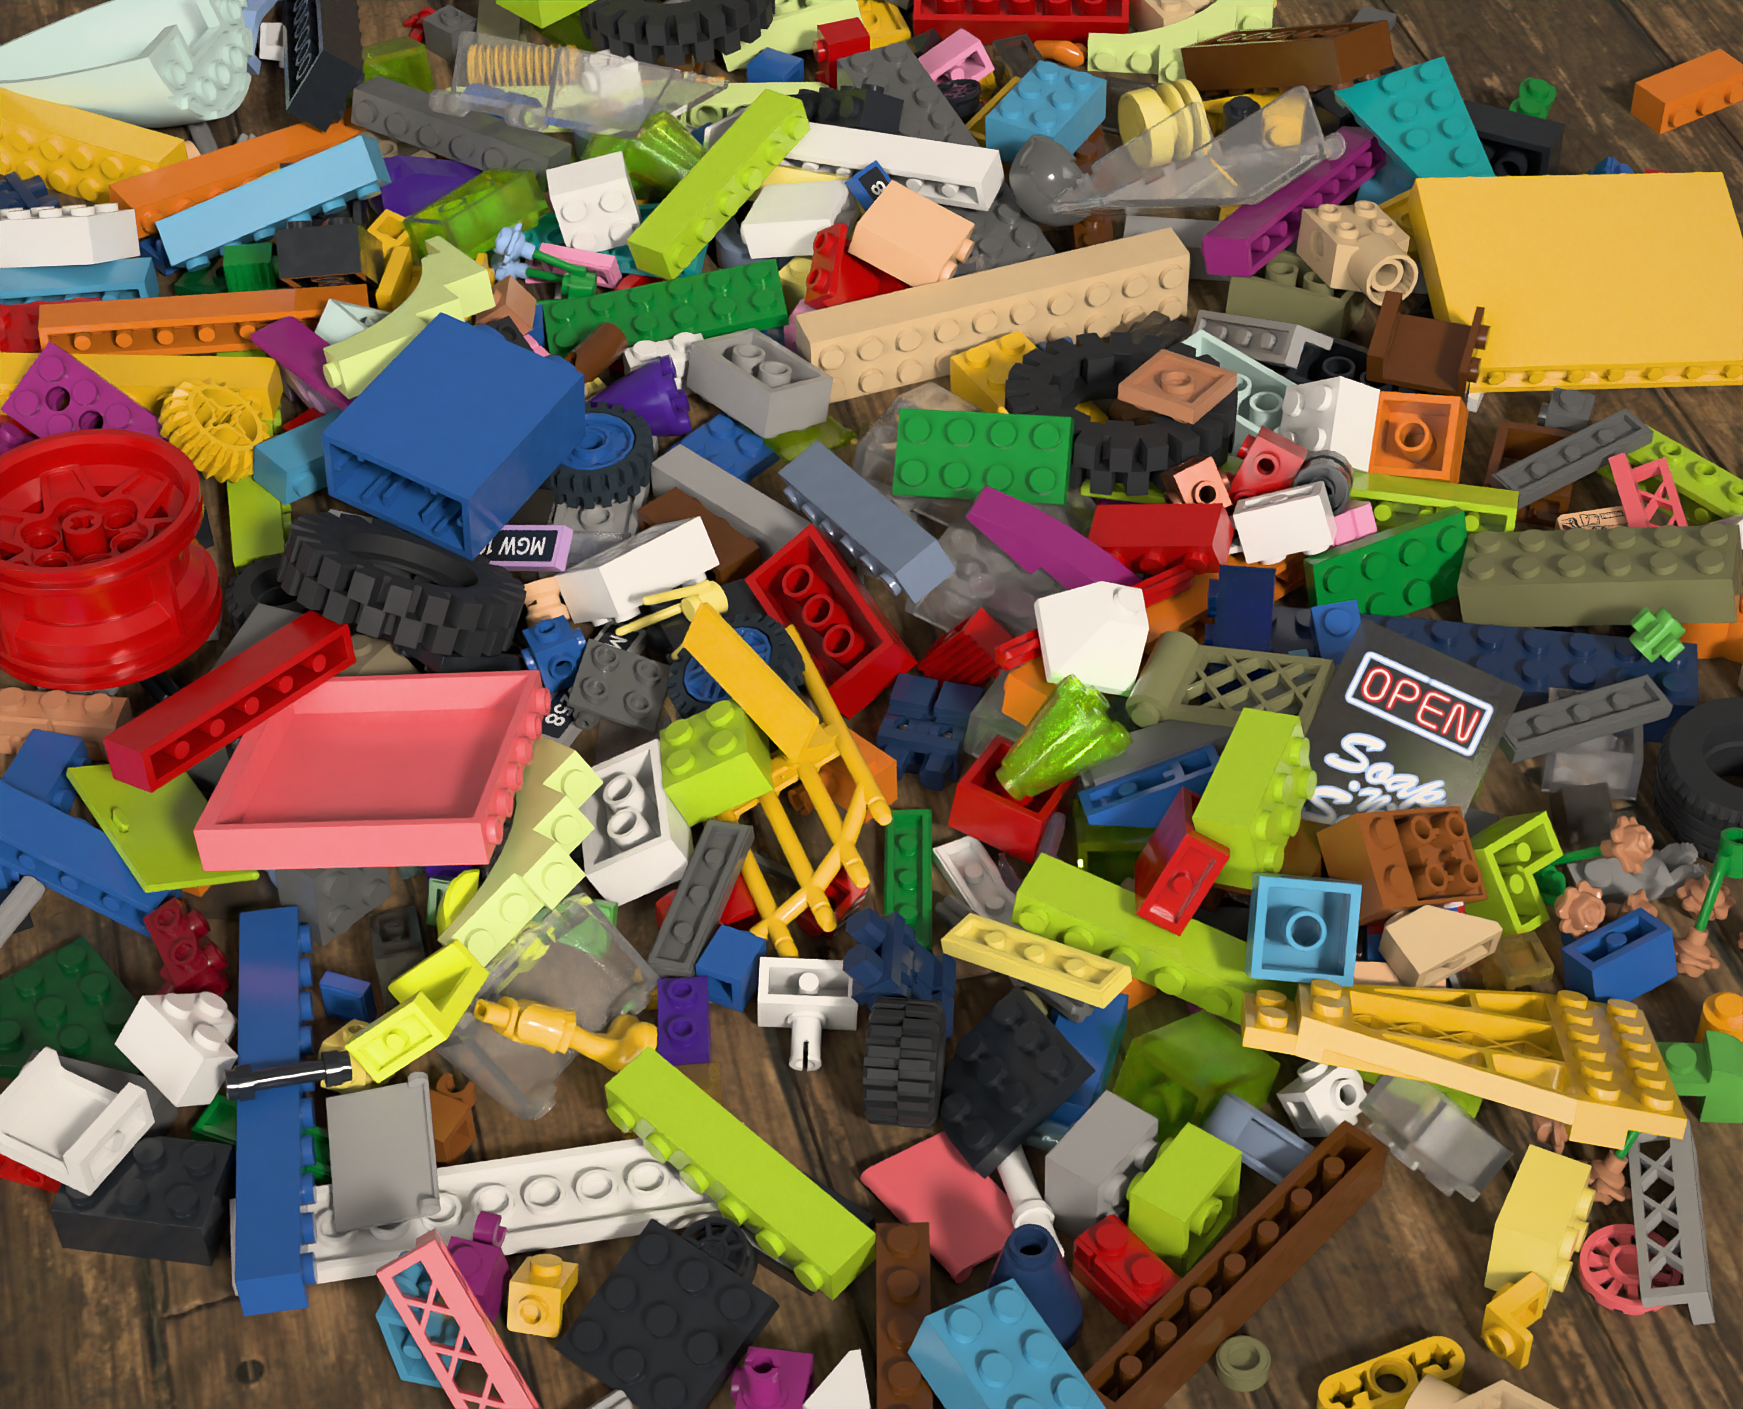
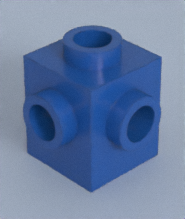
(554, 651)

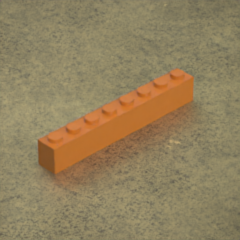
(200, 178)
(184, 322)

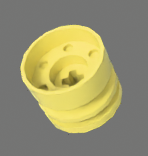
(1146, 107)

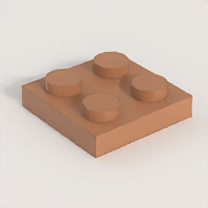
(1177, 386)

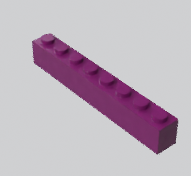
(1262, 230)

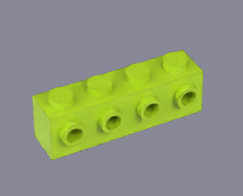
(1702, 486)

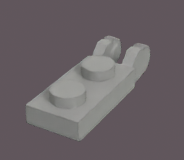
(1654, 878)

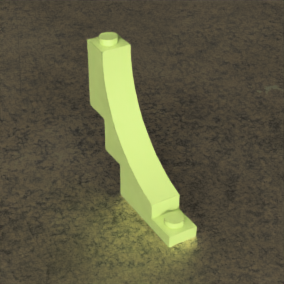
(448, 285)

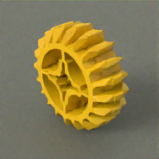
(213, 428)

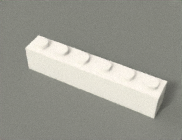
(931, 168)

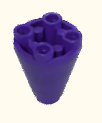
(653, 395)

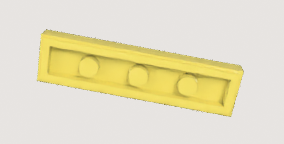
(1037, 960)

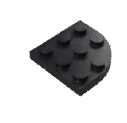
(1007, 1081)

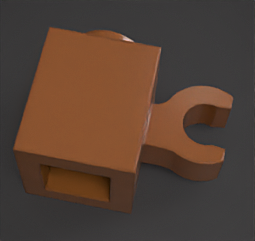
(452, 1120)

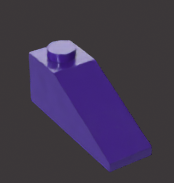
(419, 183)

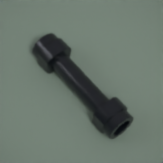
(243, 1082)

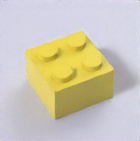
(1541, 1221)

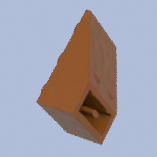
(1404, 860)

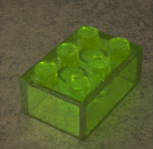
(479, 210)

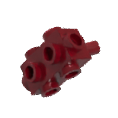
(189, 956)

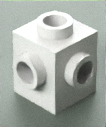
(1322, 1098)

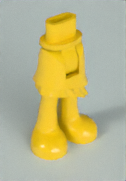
(556, 1029)

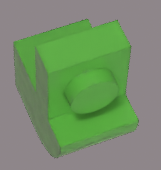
(1710, 1073)

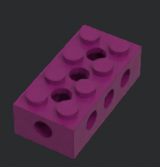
(59, 374)

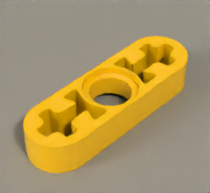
(1404, 1363)

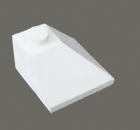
(1094, 635)

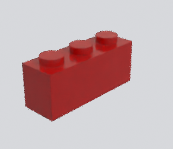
(1164, 535)

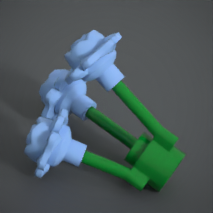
(512, 244)

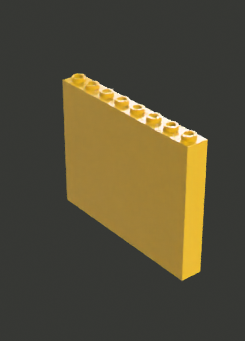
(1588, 277)

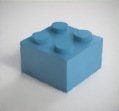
(1302, 928)

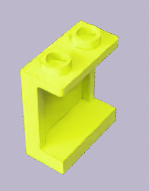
(430, 1006)

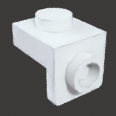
(271, 42)

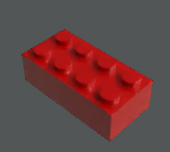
(835, 616)

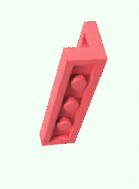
(1633, 497)
(473, 1324)

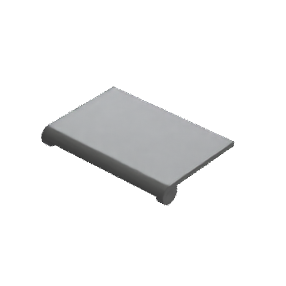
(383, 1155)

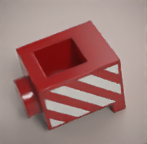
(844, 900)

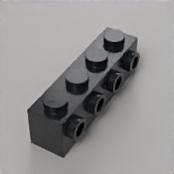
(853, 108)

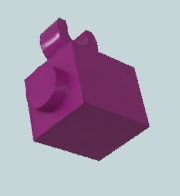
(484, 1262)

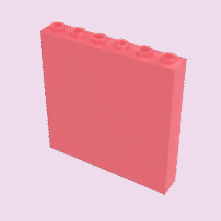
(377, 774)

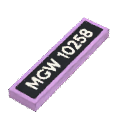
(530, 548)

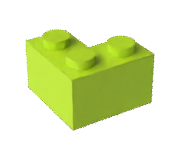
(1507, 859)

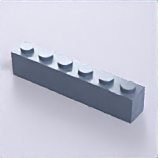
(865, 523)

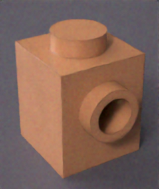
(512, 301)

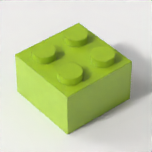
(714, 761)
(1185, 1197)

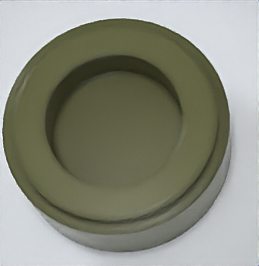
(1242, 1363)

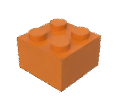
(1419, 436)

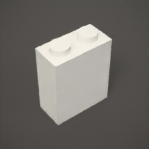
(791, 214)

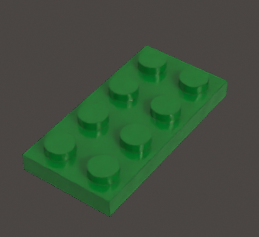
(963, 451)
(1394, 568)

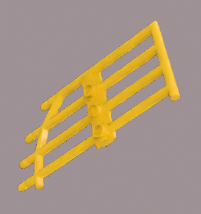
(841, 833)

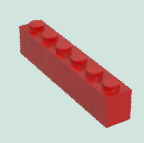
(228, 701)

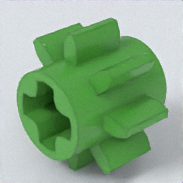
(1657, 634)

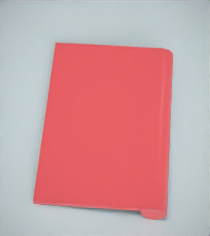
(938, 1186)

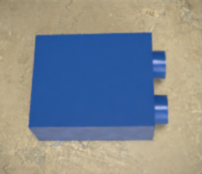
(455, 434)

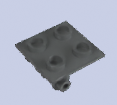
(618, 688)

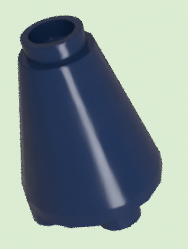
(1041, 1273)

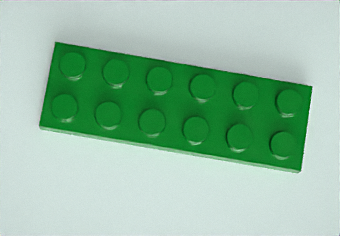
(699, 303)

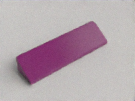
(301, 353)

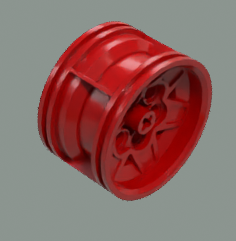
(101, 560)

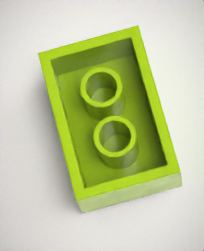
(1257, 794)

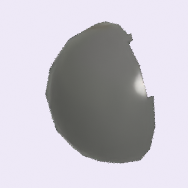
(1039, 175)

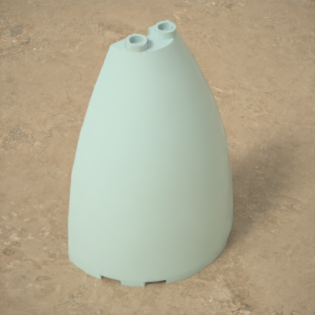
(138, 61)

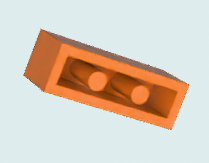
(1688, 91)

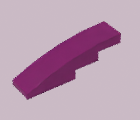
(1044, 542)

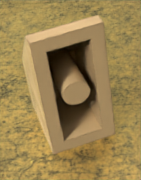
(1435, 944)

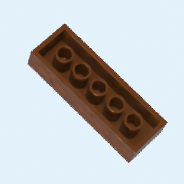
(1289, 58)

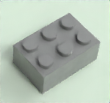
(759, 382)

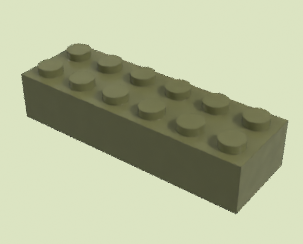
(1601, 575)

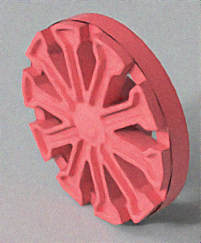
(1619, 1268)

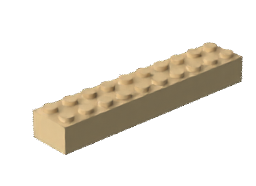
(916, 330)

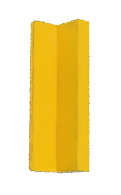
(756, 687)

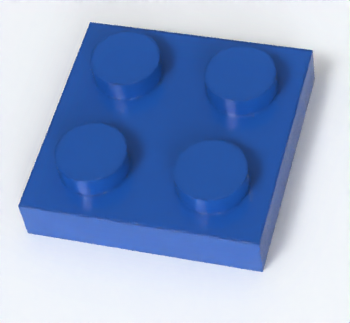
(730, 447)

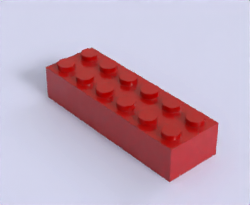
(1009, 18)

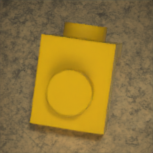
(539, 1295)
(1508, 1316)

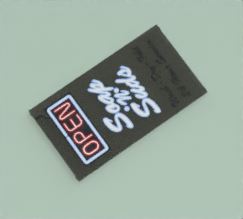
(1401, 731)

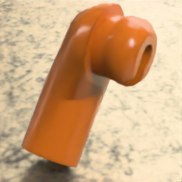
(1062, 51)

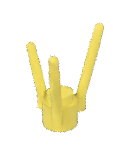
(699, 593)

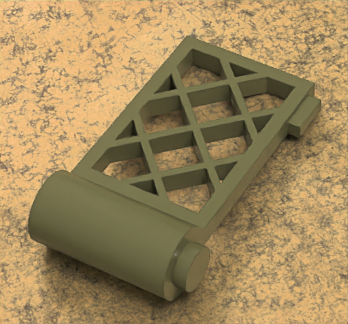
(1177, 675)

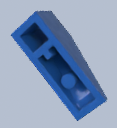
(1147, 794)

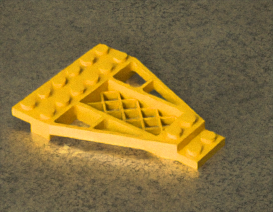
(1526, 1050)

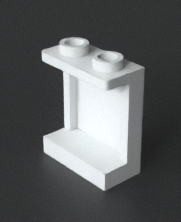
(69, 1123)

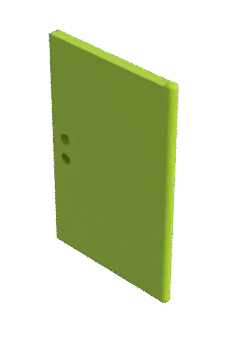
(152, 829)

